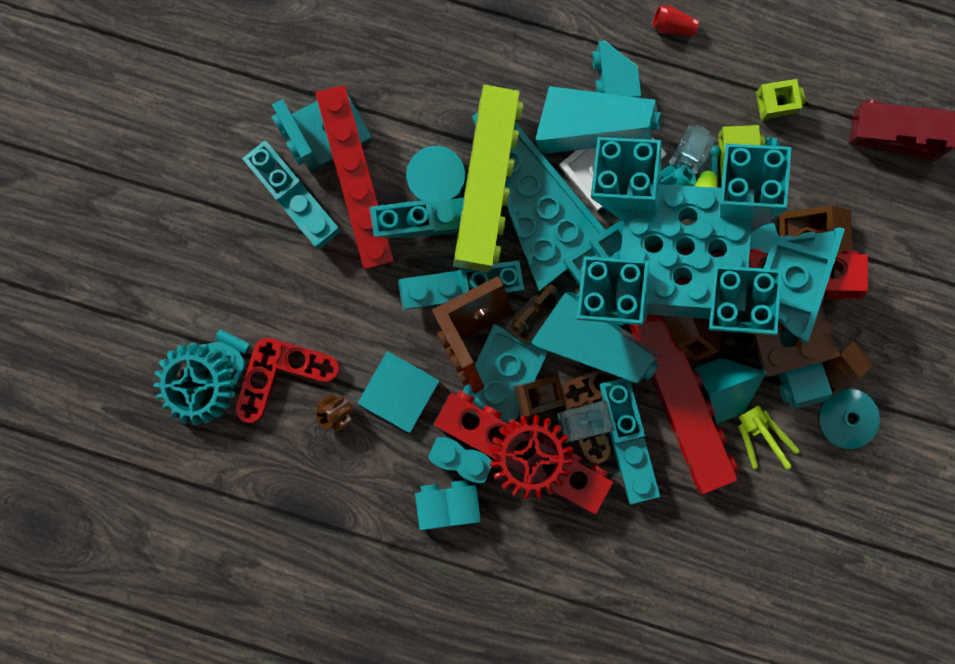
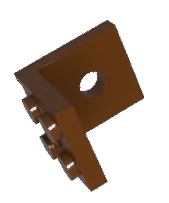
(467, 316)
(778, 359)

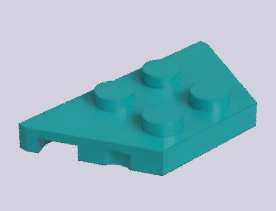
(805, 269)

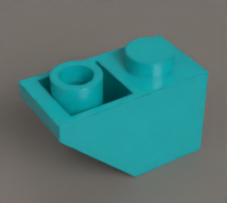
(616, 72)

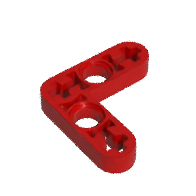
(281, 362)

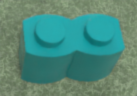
(452, 456)
(447, 506)

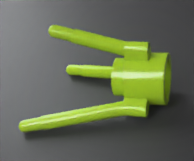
(758, 422)

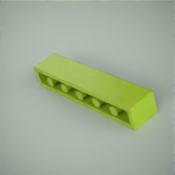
(486, 179)

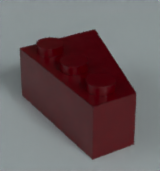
(904, 129)

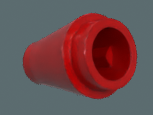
(673, 21)

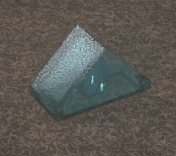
(586, 421)

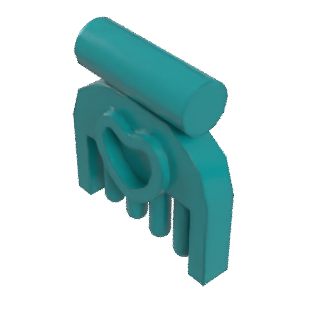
(231, 348)

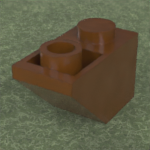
(694, 336)
(846, 368)

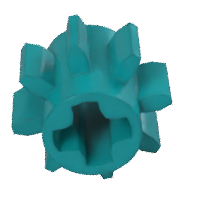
(678, 175)

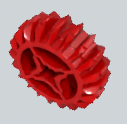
(558, 459)

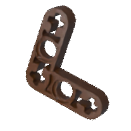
(583, 401)

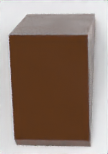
(539, 395)

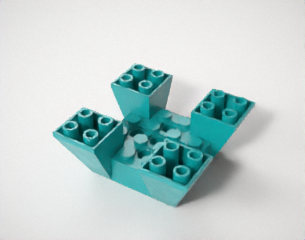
(720, 287)

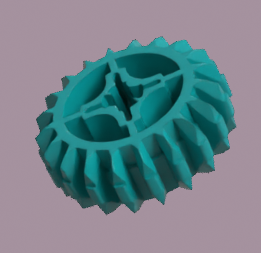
(193, 408)

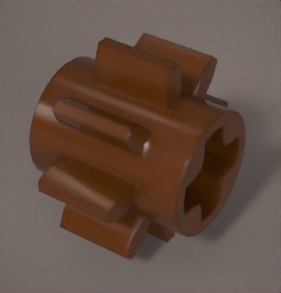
(334, 412)

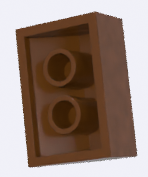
(819, 220)

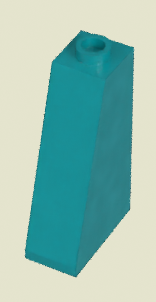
(577, 117)
(595, 343)

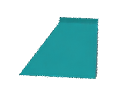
(728, 387)

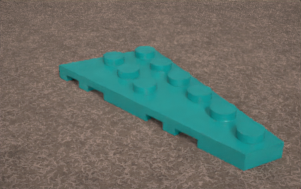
(545, 212)

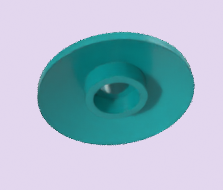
(835, 424)

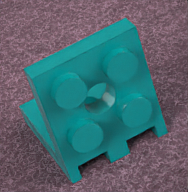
(307, 133)

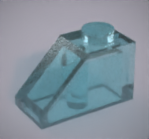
(693, 148)

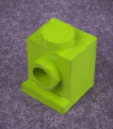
(786, 90)

